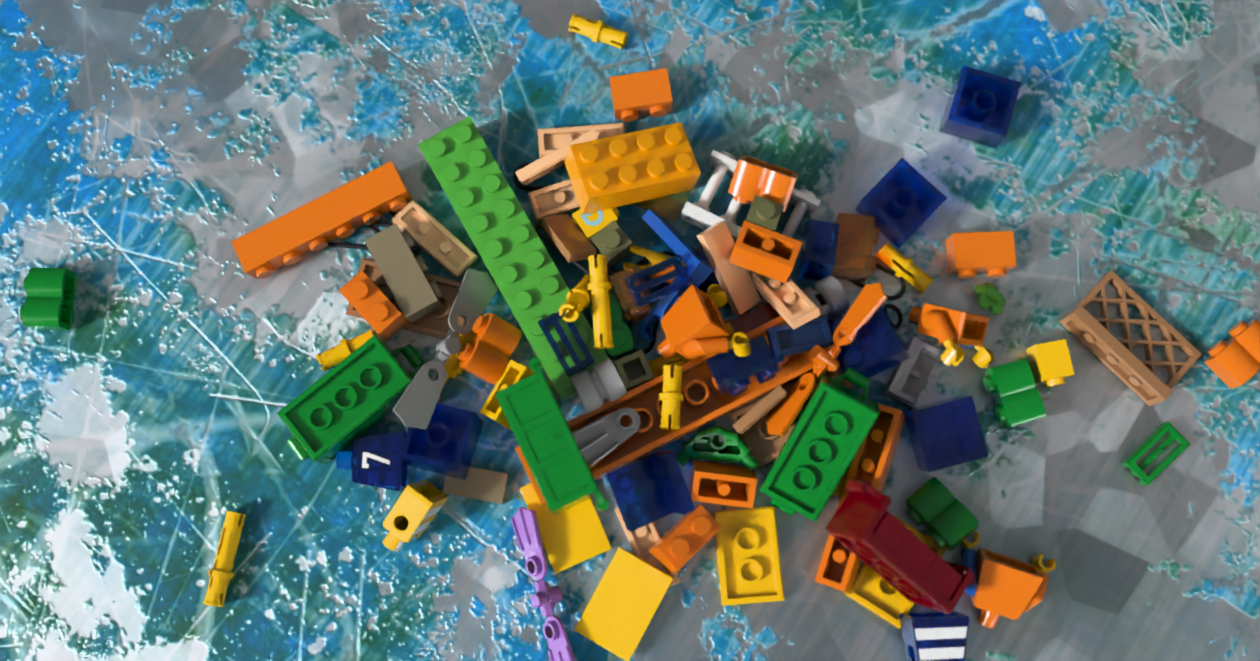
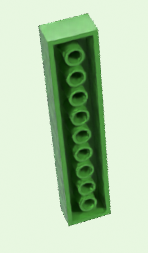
(507, 245)

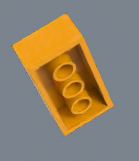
(631, 167)

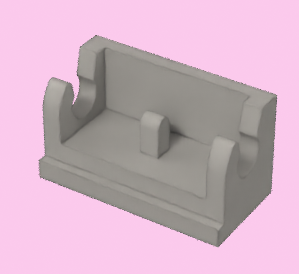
(911, 375)

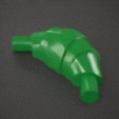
(717, 445)

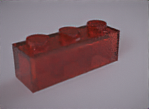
(750, 320)

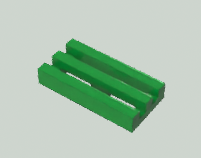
(1137, 470)

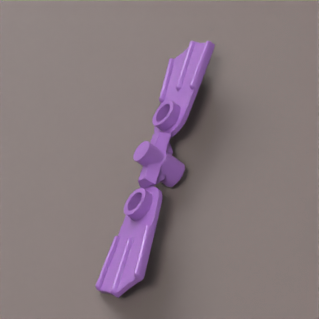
(530, 543)

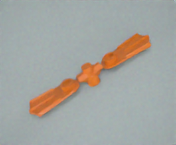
(825, 358)

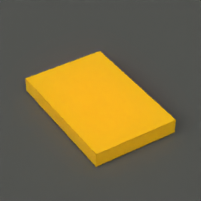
(570, 535)
(748, 556)
(878, 595)
(624, 604)

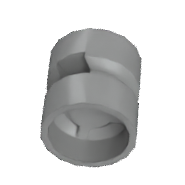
(828, 296)
(598, 385)

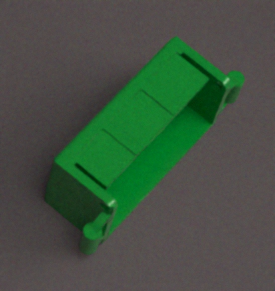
(348, 400)
(548, 442)
(821, 446)

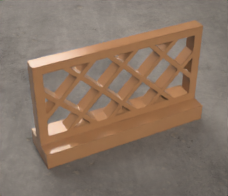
(1118, 353)

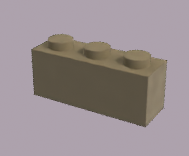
(404, 272)

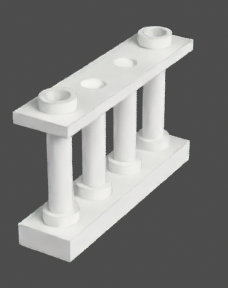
(701, 217)

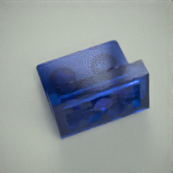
(736, 373)
(650, 489)

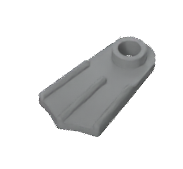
(605, 435)

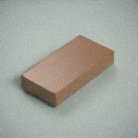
(568, 237)
(759, 410)

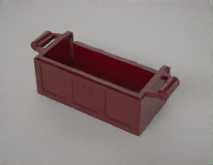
(896, 551)

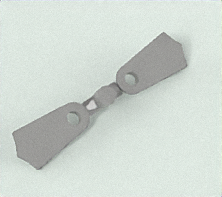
(422, 394)

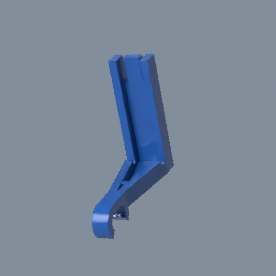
(695, 262)

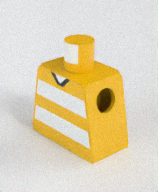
(412, 513)

